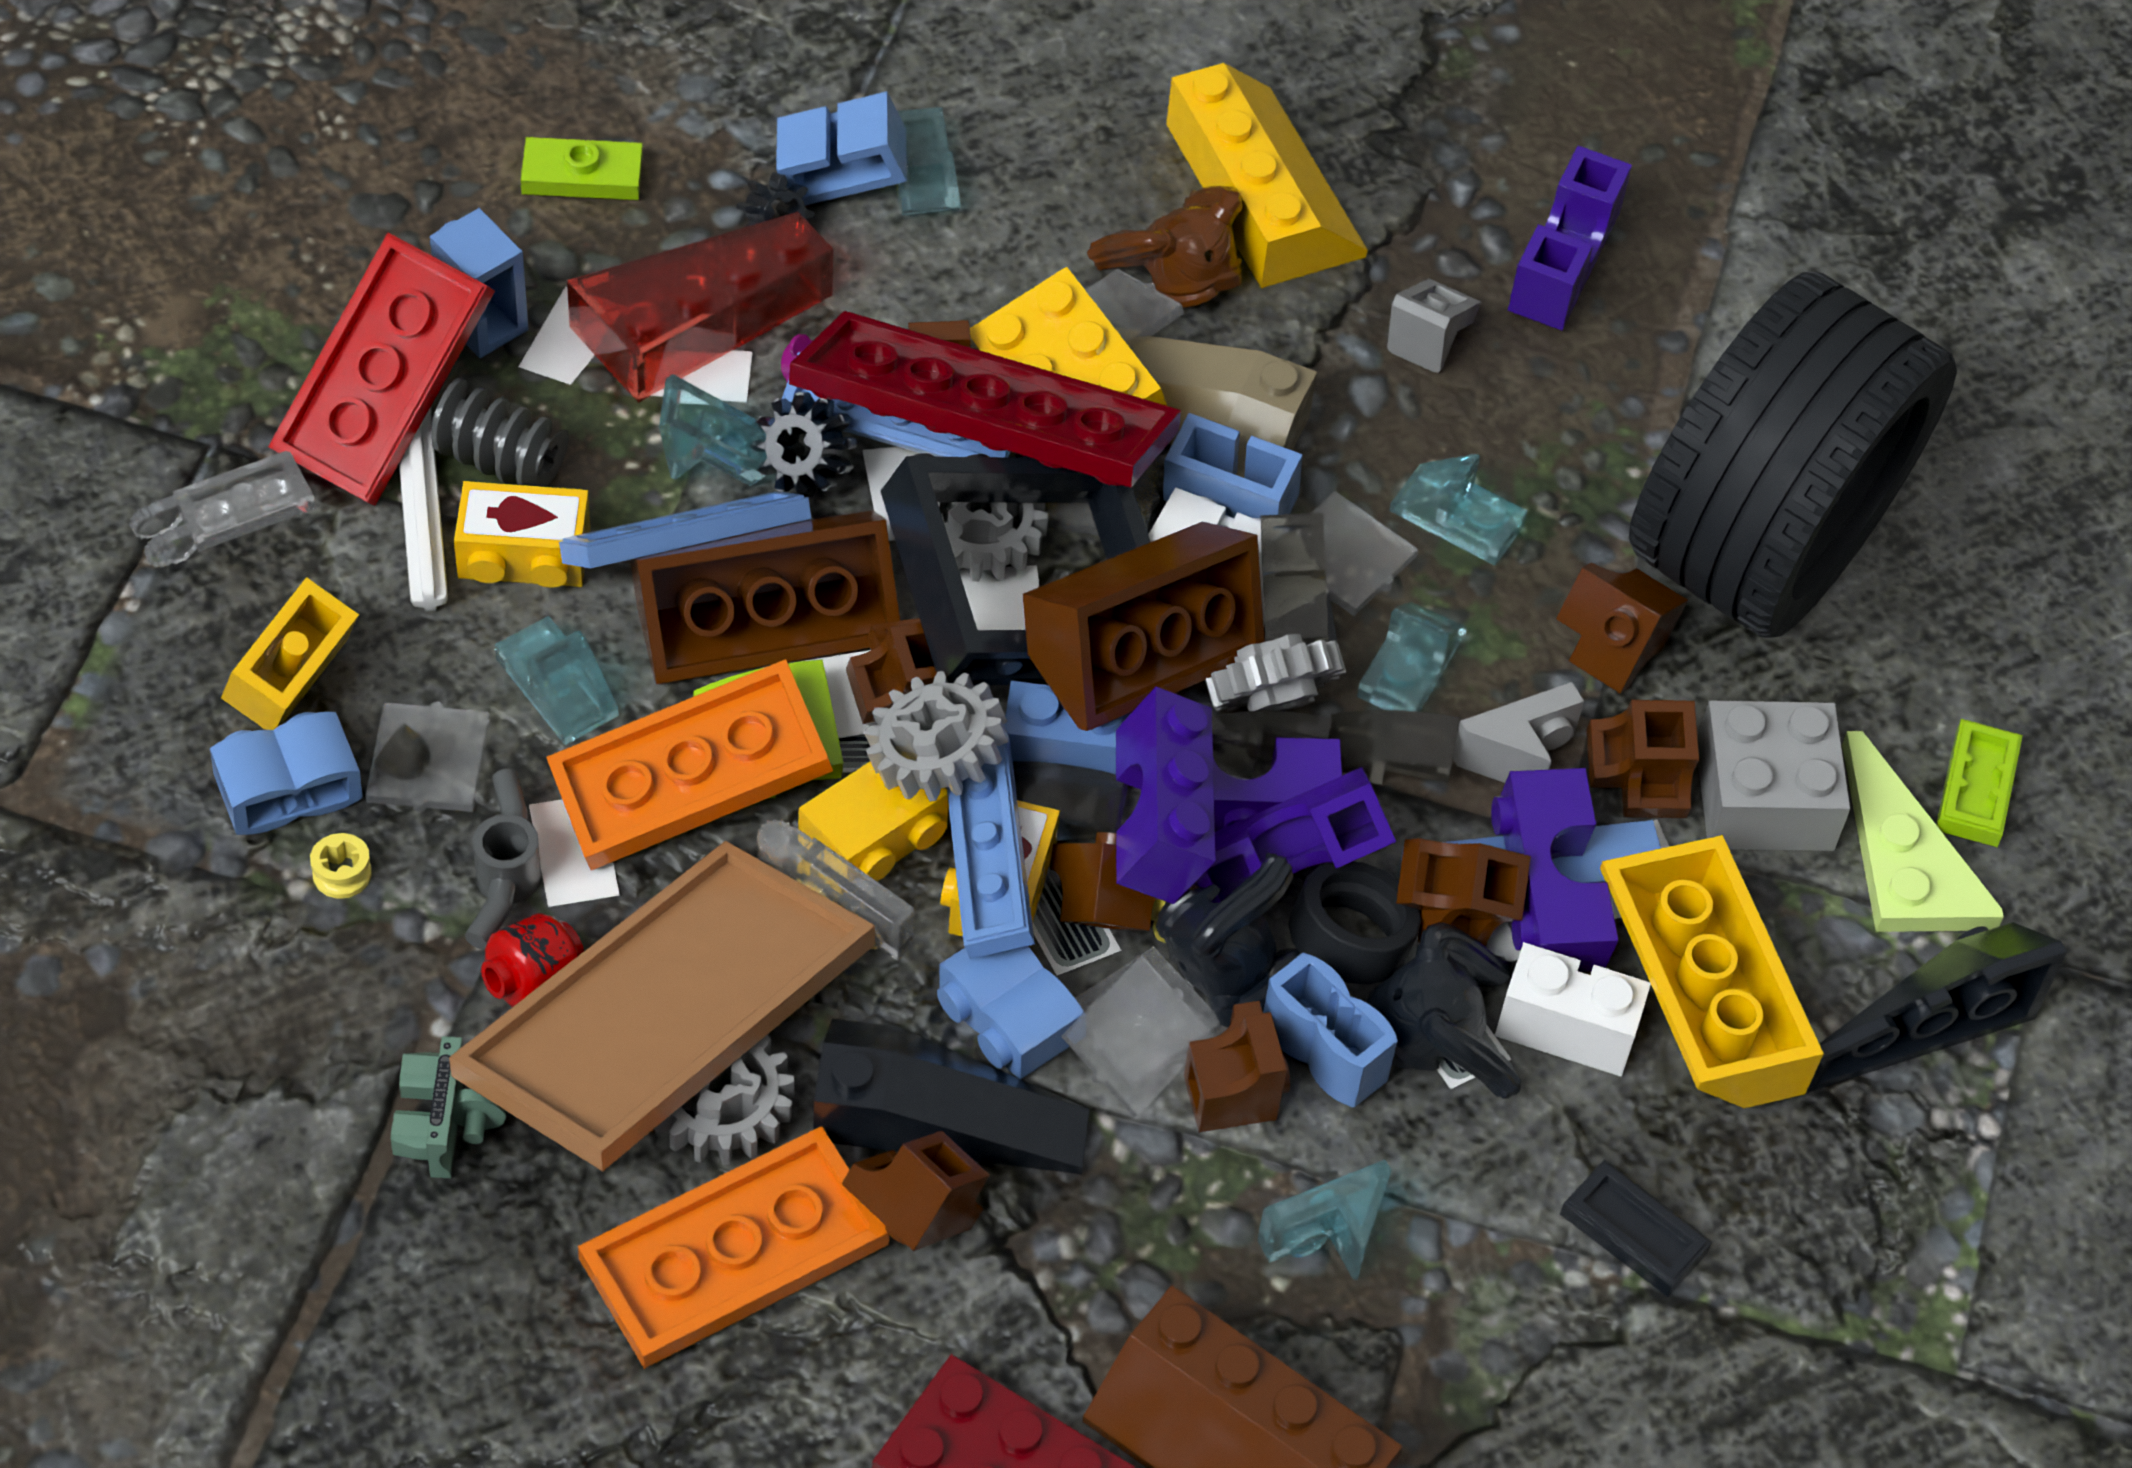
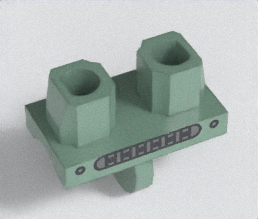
(434, 1133)

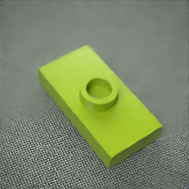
(581, 168)
(1979, 782)

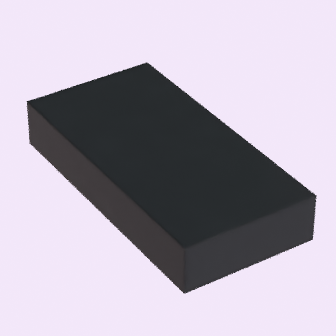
(1636, 1228)

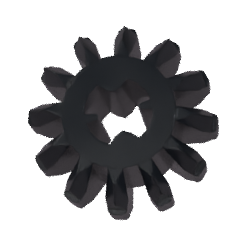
(786, 452)

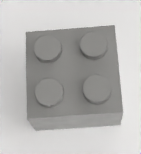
(1773, 775)

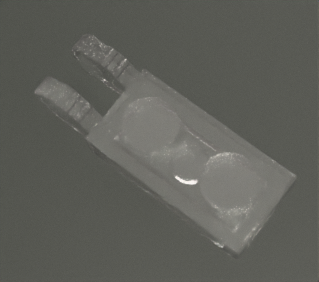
(222, 508)
(839, 881)

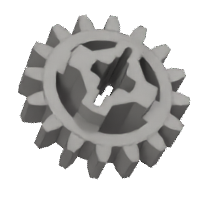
(985, 535)
(1276, 675)
(936, 736)
(740, 1111)

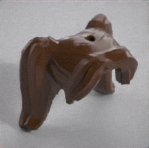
(1177, 244)

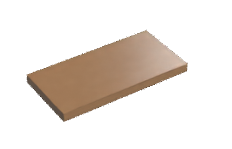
(662, 1004)

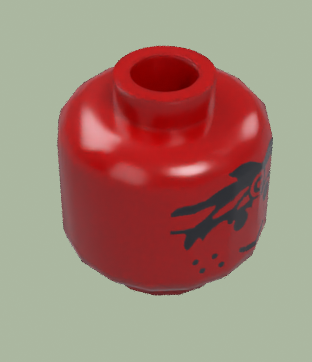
(527, 956)

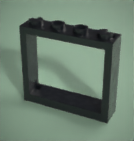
(931, 566)

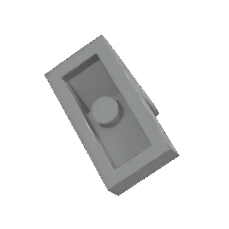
(1427, 321)
(1518, 733)

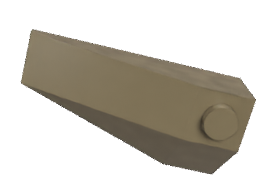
(1233, 388)

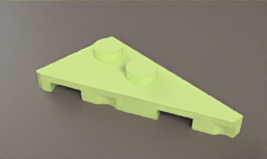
(1908, 862)

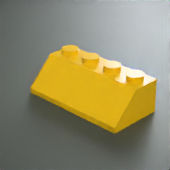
(1244, 140)
(1715, 972)

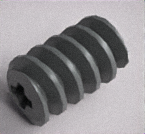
(495, 442)

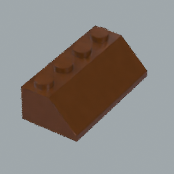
(766, 596)
(1146, 621)
(1212, 1398)

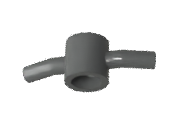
(499, 838)

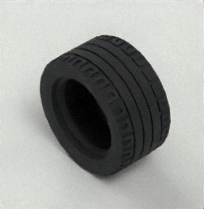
(1791, 453)

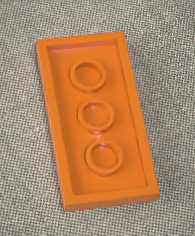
(688, 764)
(731, 1247)

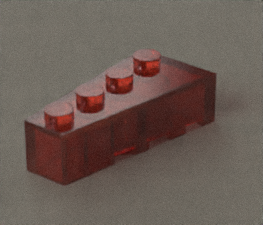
(698, 300)

